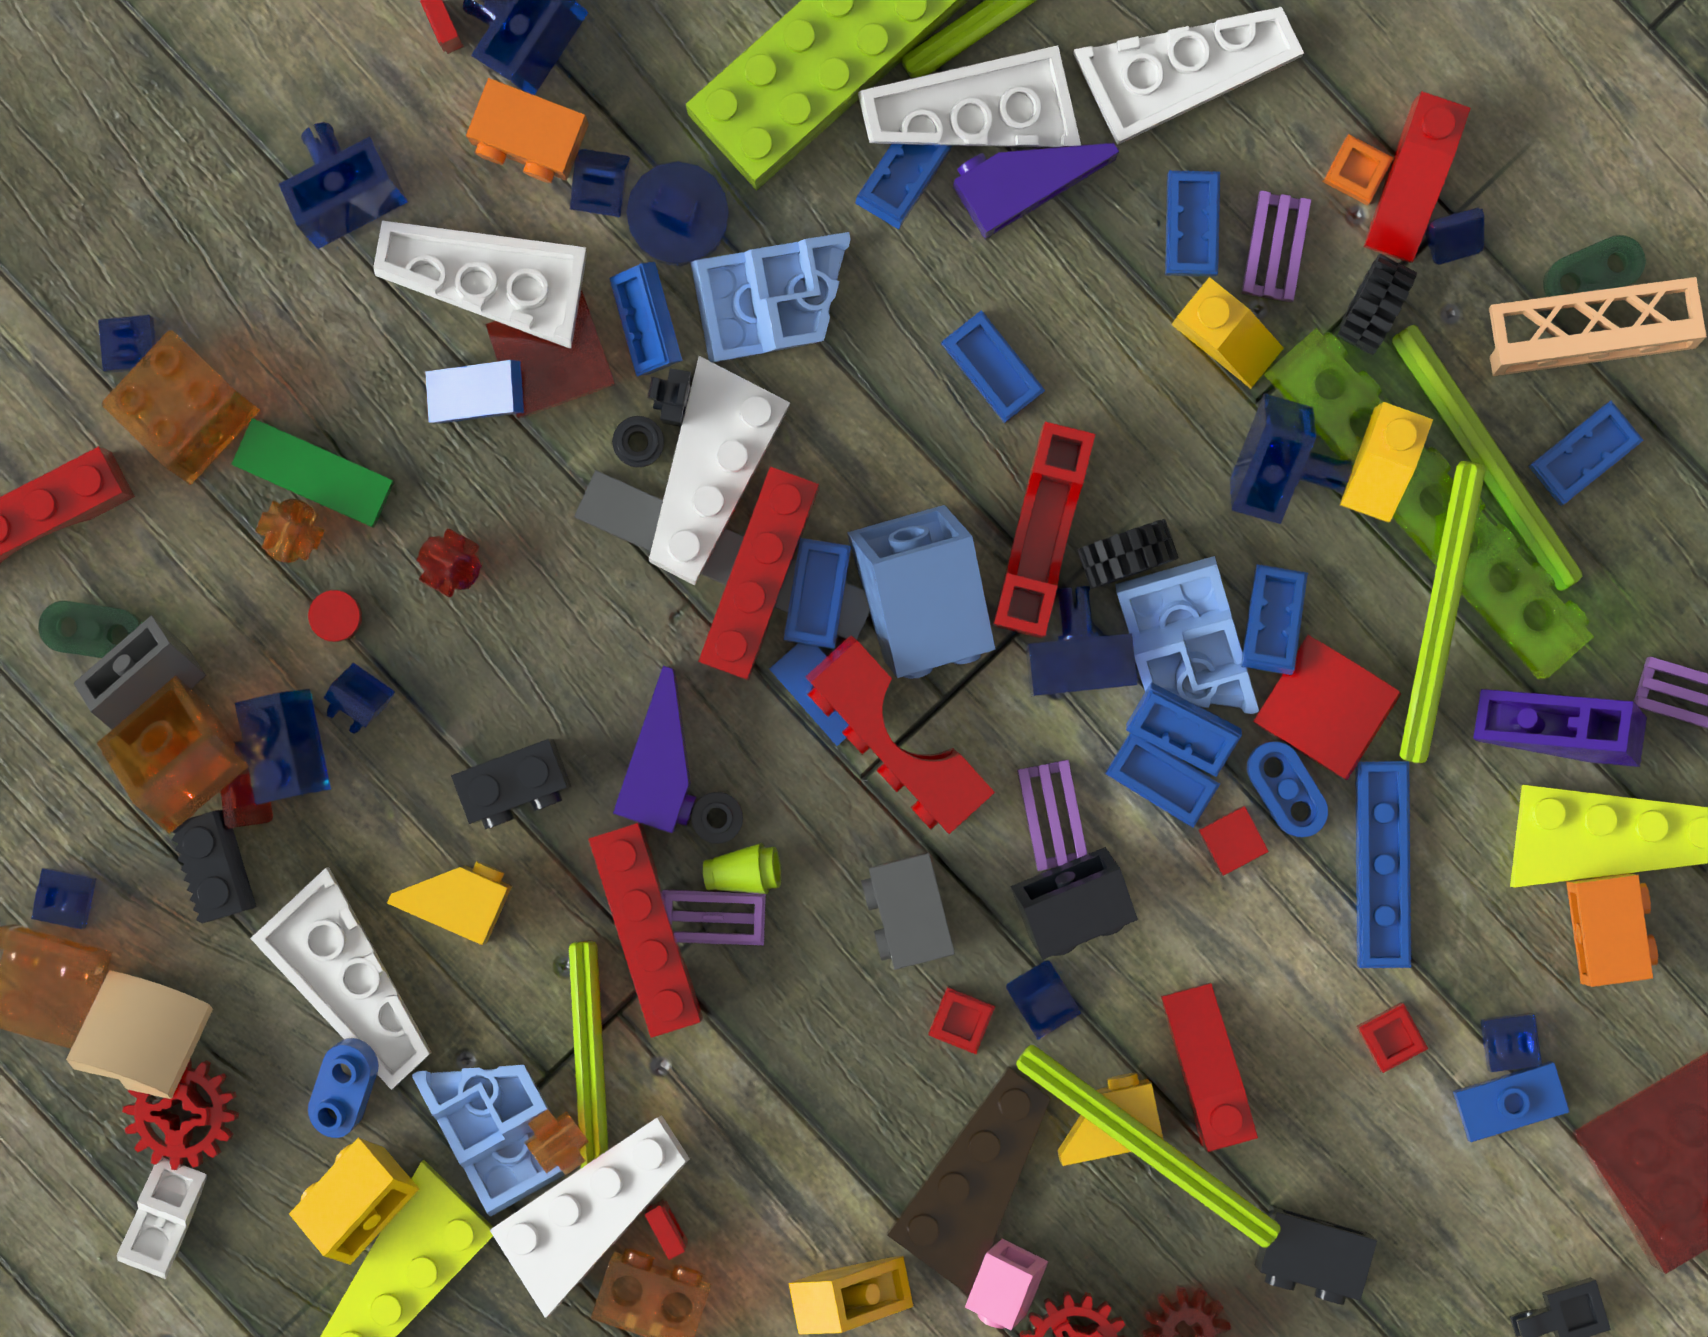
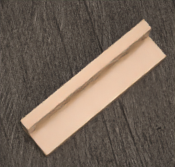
(1596, 346)

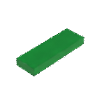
(313, 472)

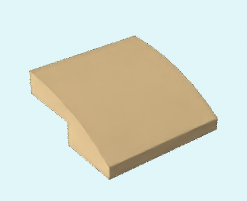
(140, 1034)

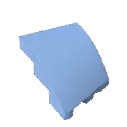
(768, 296)
(1187, 635)
(486, 1127)

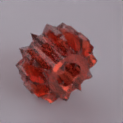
(1190, 1312)

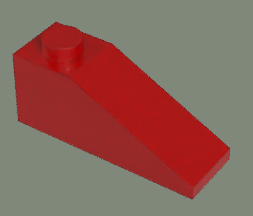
(1416, 175)
(1209, 1068)

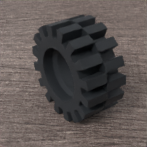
(1376, 304)
(1128, 553)

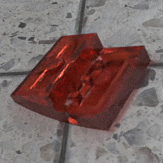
(550, 370)

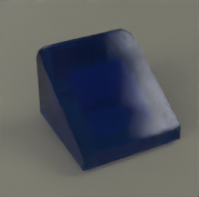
(599, 182)
(1456, 236)
(1043, 999)

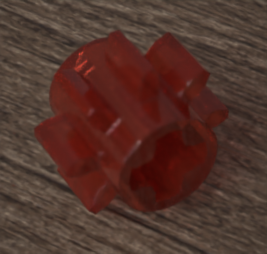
(449, 562)

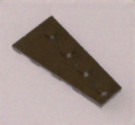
(968, 1191)

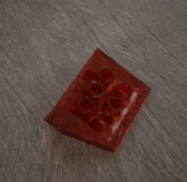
(1656, 1163)

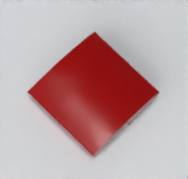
(1327, 707)

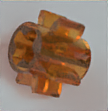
(289, 530)
(556, 1142)

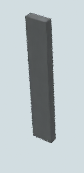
(635, 516)

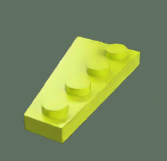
(1599, 835)
(411, 1260)

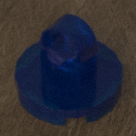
(677, 213)

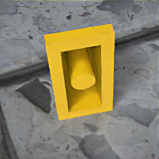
(1228, 332)
(1386, 461)
(458, 900)
(1089, 1142)
(850, 1296)

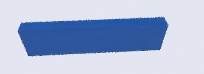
(1383, 864)

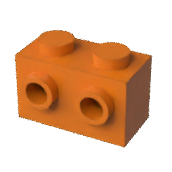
(526, 131)
(1611, 929)

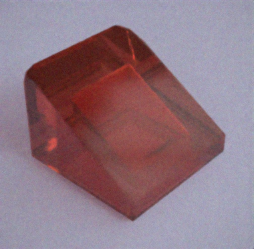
(240, 804)

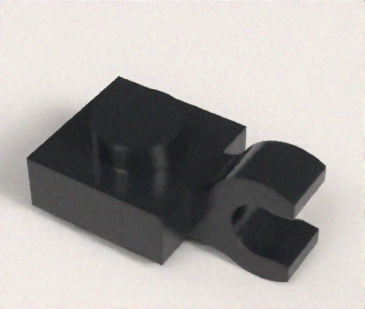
(671, 396)
(1569, 1312)

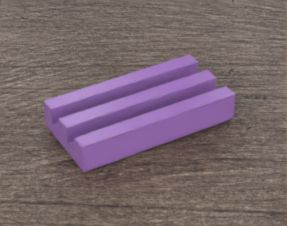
(1284, 203)
(1648, 683)
(1044, 772)
(756, 918)

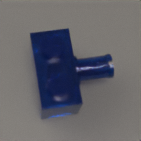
(524, 37)
(341, 188)
(1278, 457)
(1080, 656)
(282, 746)

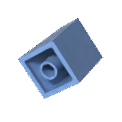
(923, 591)

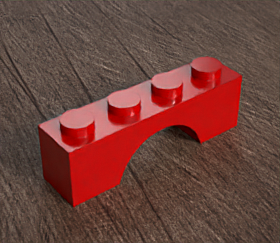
(61, 499)
(1043, 529)
(759, 573)
(941, 782)
(645, 930)

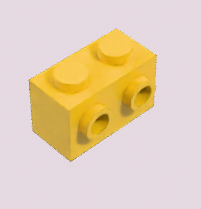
(353, 1201)

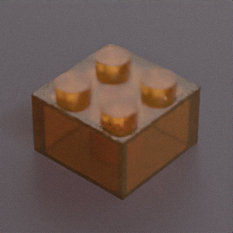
(172, 755)

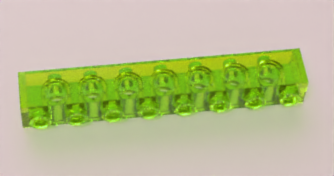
(1565, 623)

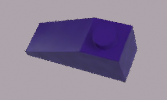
(1018, 182)
(1562, 726)
(659, 768)

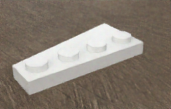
(1172, 72)
(989, 103)
(498, 277)
(715, 457)
(338, 971)
(579, 1219)

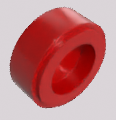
(335, 616)

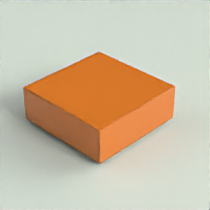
(1358, 169)

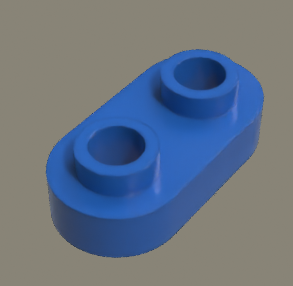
(1287, 788)
(342, 1092)

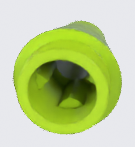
(744, 870)

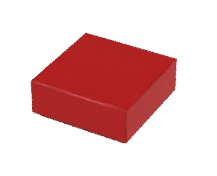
(442, 25)
(1233, 840)
(961, 1020)
(1392, 1037)
(666, 1228)

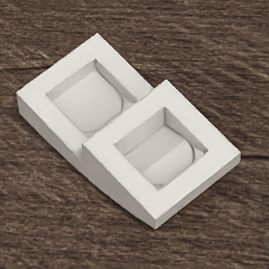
(162, 1218)

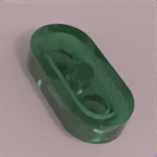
(1591, 268)
(93, 627)

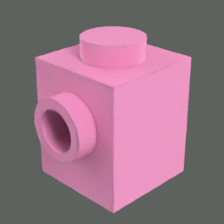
(1006, 1285)

